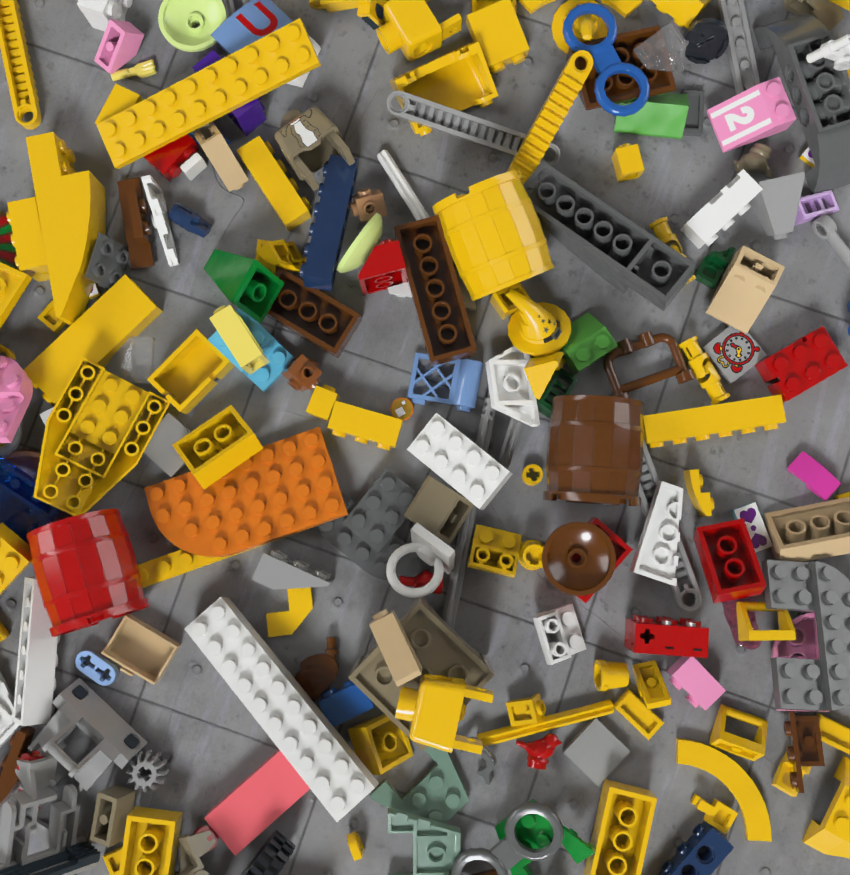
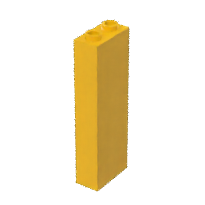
(95, 336)

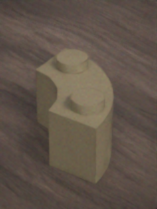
(824, 10)

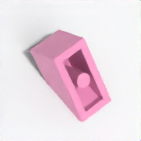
(118, 45)

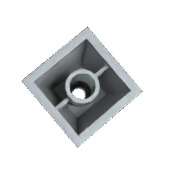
(778, 204)

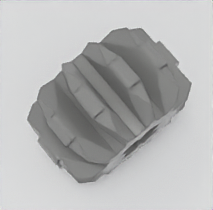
(149, 779)

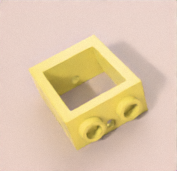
(239, 339)

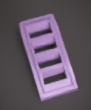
(802, 213)

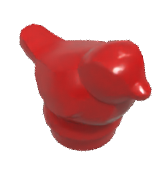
(540, 750)

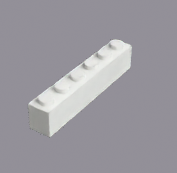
(35, 661)

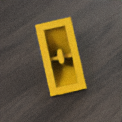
(503, 304)
(540, 370)

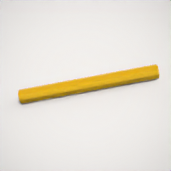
(547, 723)

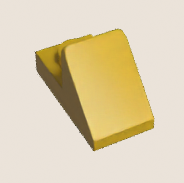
(651, 685)

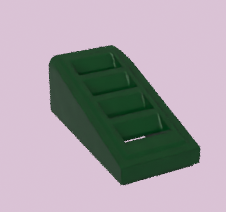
(545, 402)

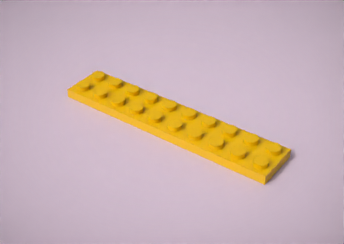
(209, 94)

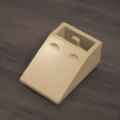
(744, 289)

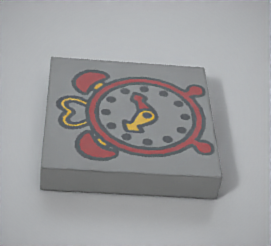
(733, 353)

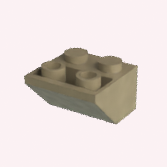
(439, 509)

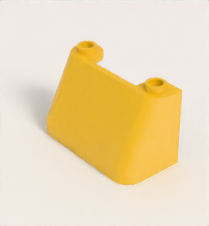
(450, 80)

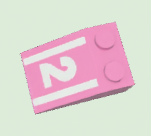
(752, 115)

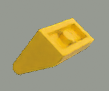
(746, 633)
(734, 744)

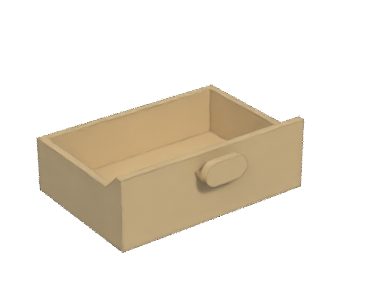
(141, 649)

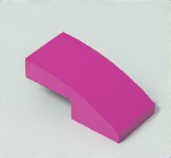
(814, 475)

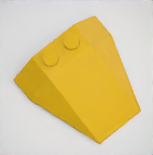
(833, 833)

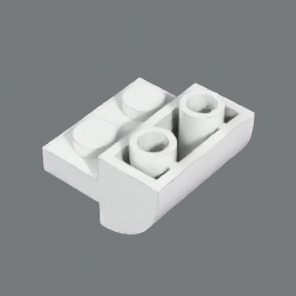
(559, 633)

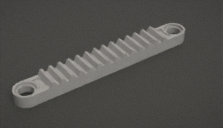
(462, 125)
(685, 577)

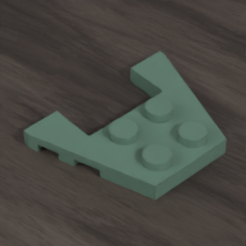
(435, 796)
(434, 842)

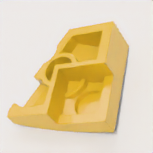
(282, 255)

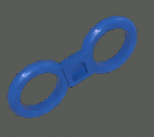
(606, 59)

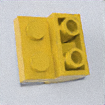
(494, 551)

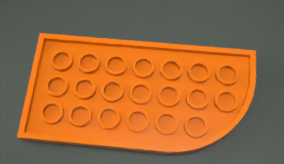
(258, 502)

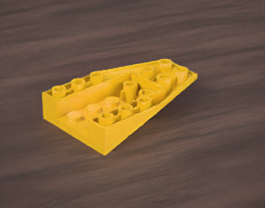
(94, 437)

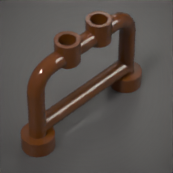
(646, 340)

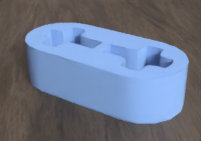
(93, 671)

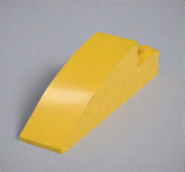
(70, 219)

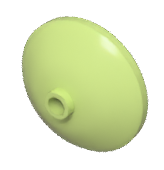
(179, 16)
(362, 245)

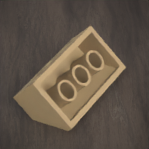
(810, 531)

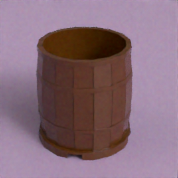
(595, 450)

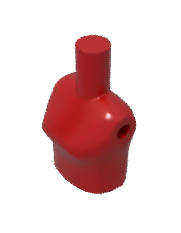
(420, 580)

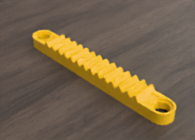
(18, 65)
(551, 115)

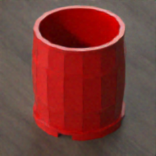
(86, 570)

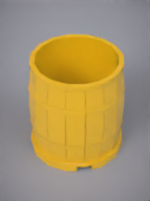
(494, 234)

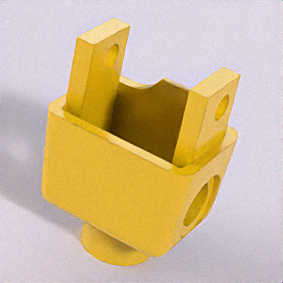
(414, 28)
(437, 711)

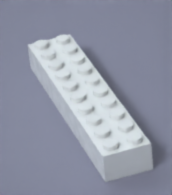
(282, 707)

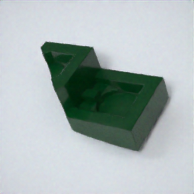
(713, 266)

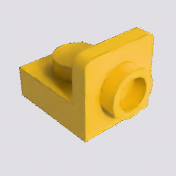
(526, 710)

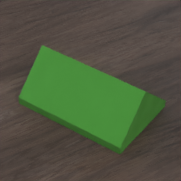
(661, 116)

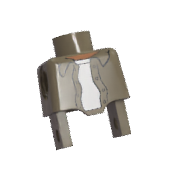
(309, 141)

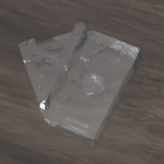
(664, 50)
(135, 359)

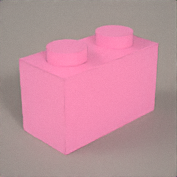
(695, 681)

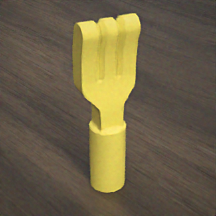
(142, 70)

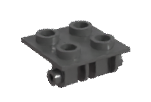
(107, 261)

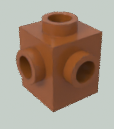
(302, 373)

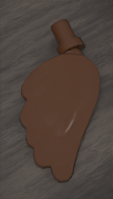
(319, 670)

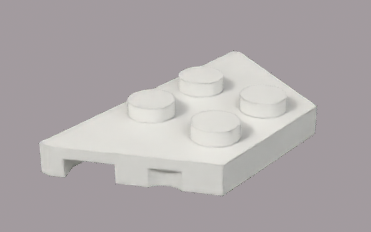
(510, 387)

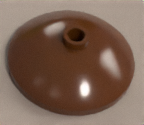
(595, 562)

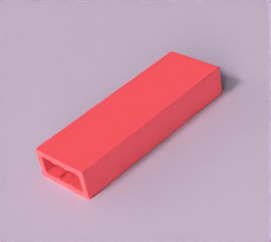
(256, 802)

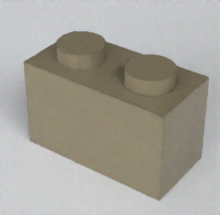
(111, 814)

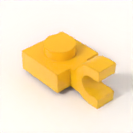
(716, 814)

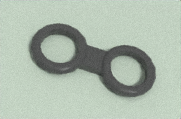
(510, 849)

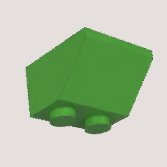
(587, 343)

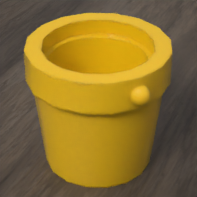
(530, 554)
(610, 674)

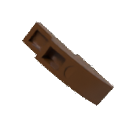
(19, 745)

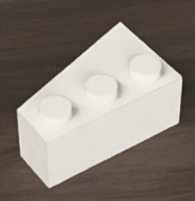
(721, 209)

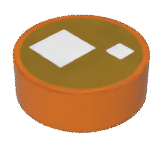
(402, 409)

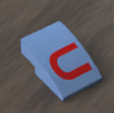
(249, 24)

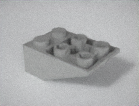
(282, 573)

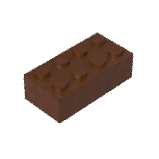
(313, 315)

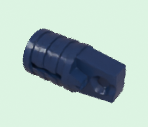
(189, 220)

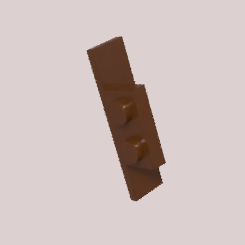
(135, 223)
(804, 746)

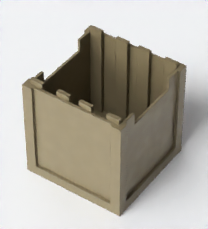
(439, 652)

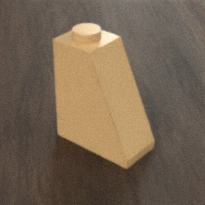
(221, 156)
(395, 647)

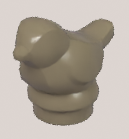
(755, 160)

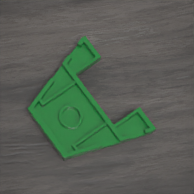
(536, 832)

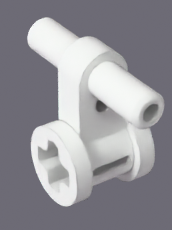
(835, 50)

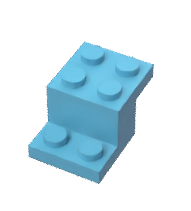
(276, 353)

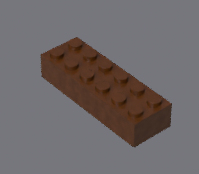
(435, 291)

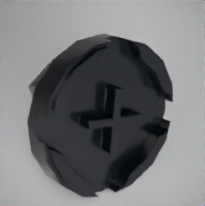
(707, 40)

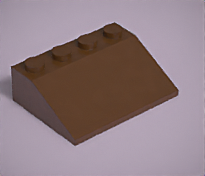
(622, 87)

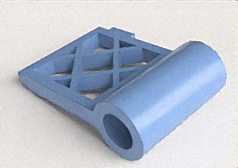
(463, 387)

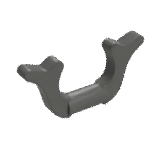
(490, 760)

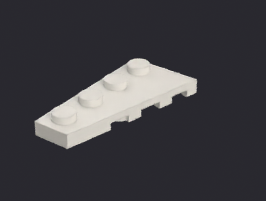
(657, 546)

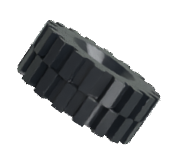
(271, 856)

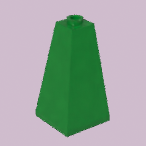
(244, 282)

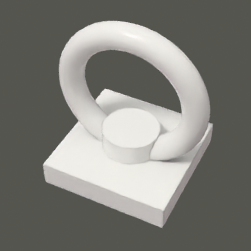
(431, 551)

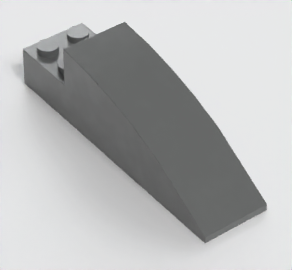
(607, 239)

